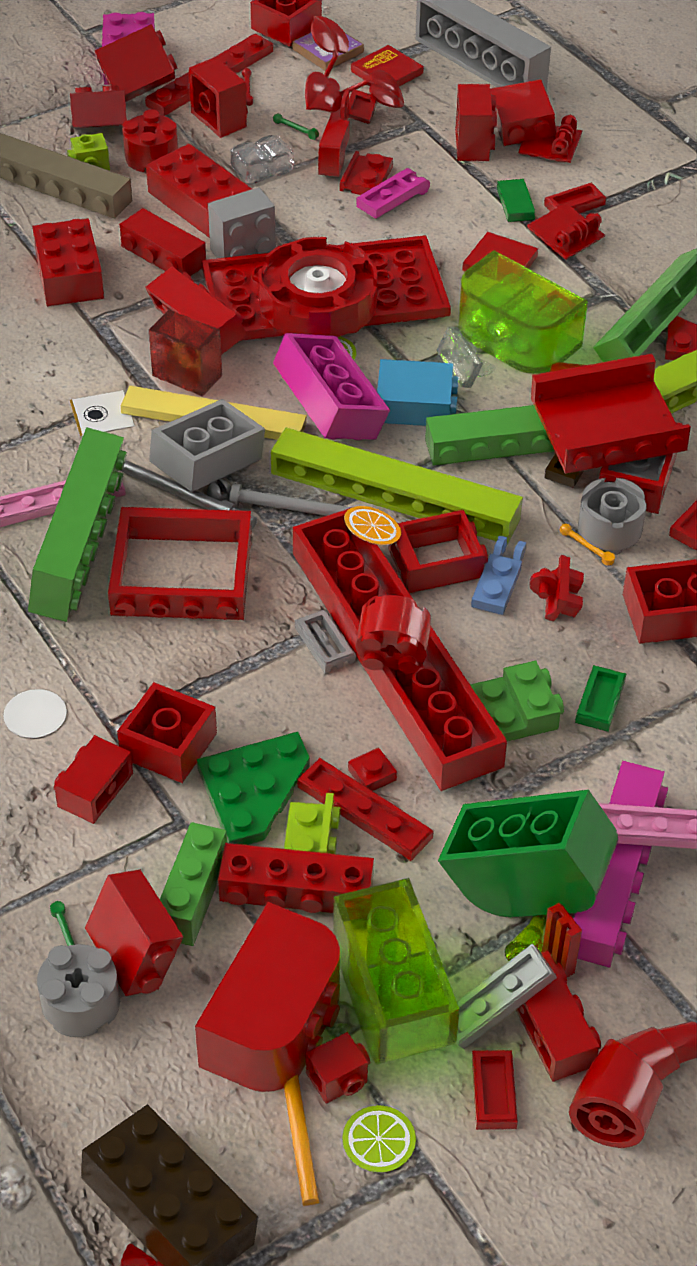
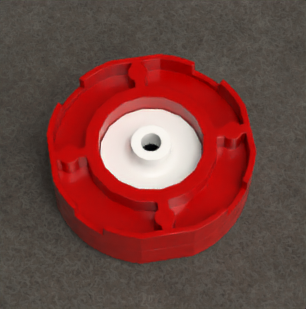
(318, 288)

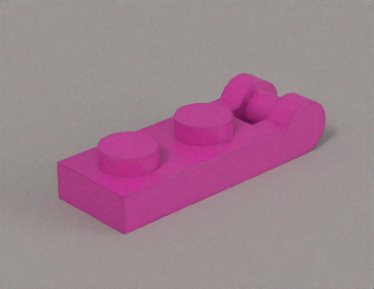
(392, 193)

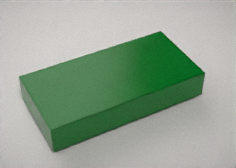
(516, 200)
(600, 698)

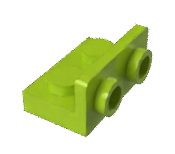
(311, 826)

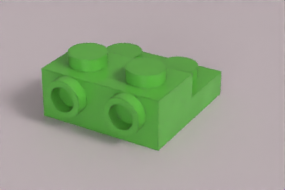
(521, 701)

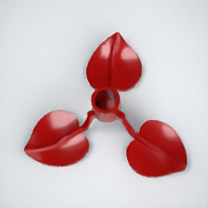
(324, 92)

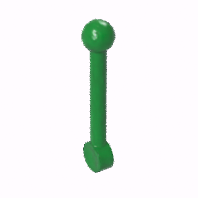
(312, 133)
(58, 910)

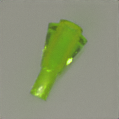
(529, 935)

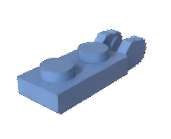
(498, 578)

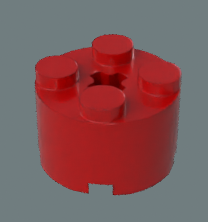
(148, 138)
(393, 634)

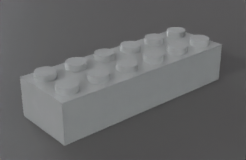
(481, 42)

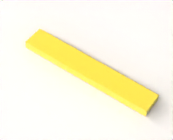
(171, 406)

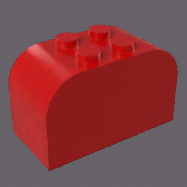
(272, 1002)

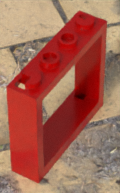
(181, 526)

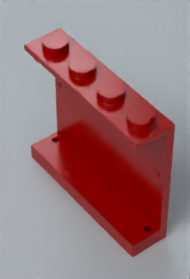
(606, 414)

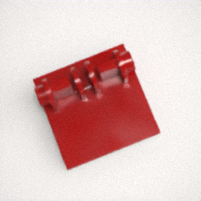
(555, 148)
(567, 230)

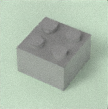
(242, 224)

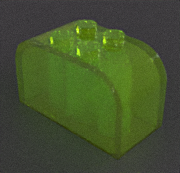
(519, 315)
(394, 972)

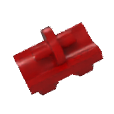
(555, 588)

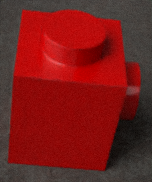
(338, 1067)

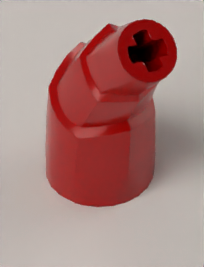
(626, 1082)

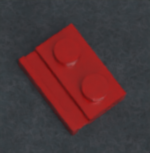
(365, 172)

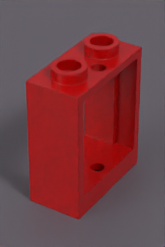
(433, 531)

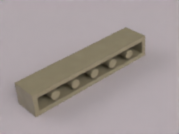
(64, 177)

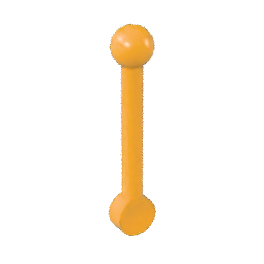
(607, 557)

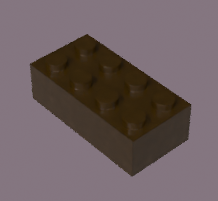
(167, 1194)

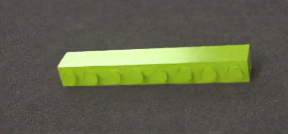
(393, 483)

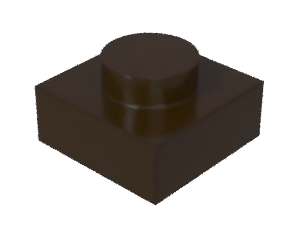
(556, 473)

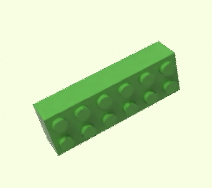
(77, 525)

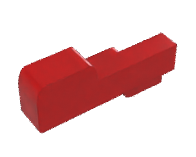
(334, 140)

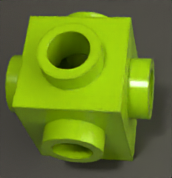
(91, 150)

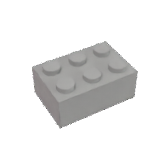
(206, 445)

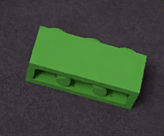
(194, 879)

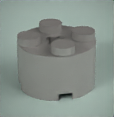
(612, 514)
(78, 989)

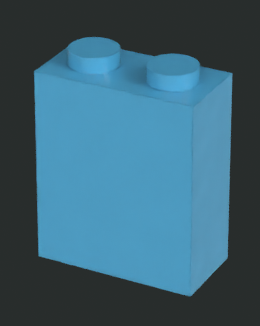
(417, 390)

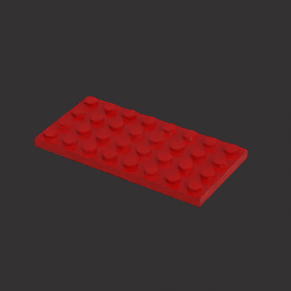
(406, 284)

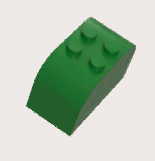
(530, 853)

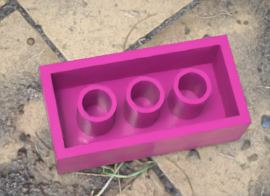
(331, 387)

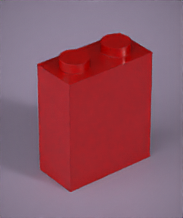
(137, 62)
(524, 112)
(135, 931)

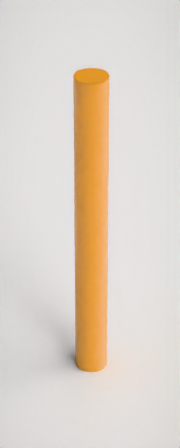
(301, 1142)

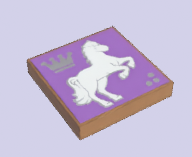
(310, 50)

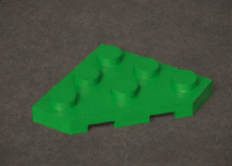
(253, 784)

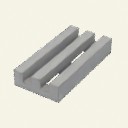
(334, 659)

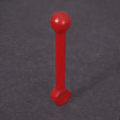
(246, 73)

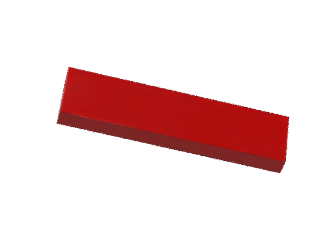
(366, 809)

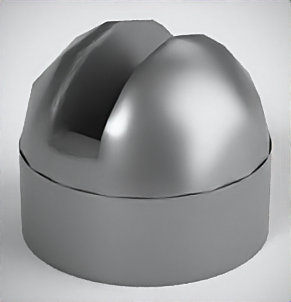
(215, 488)

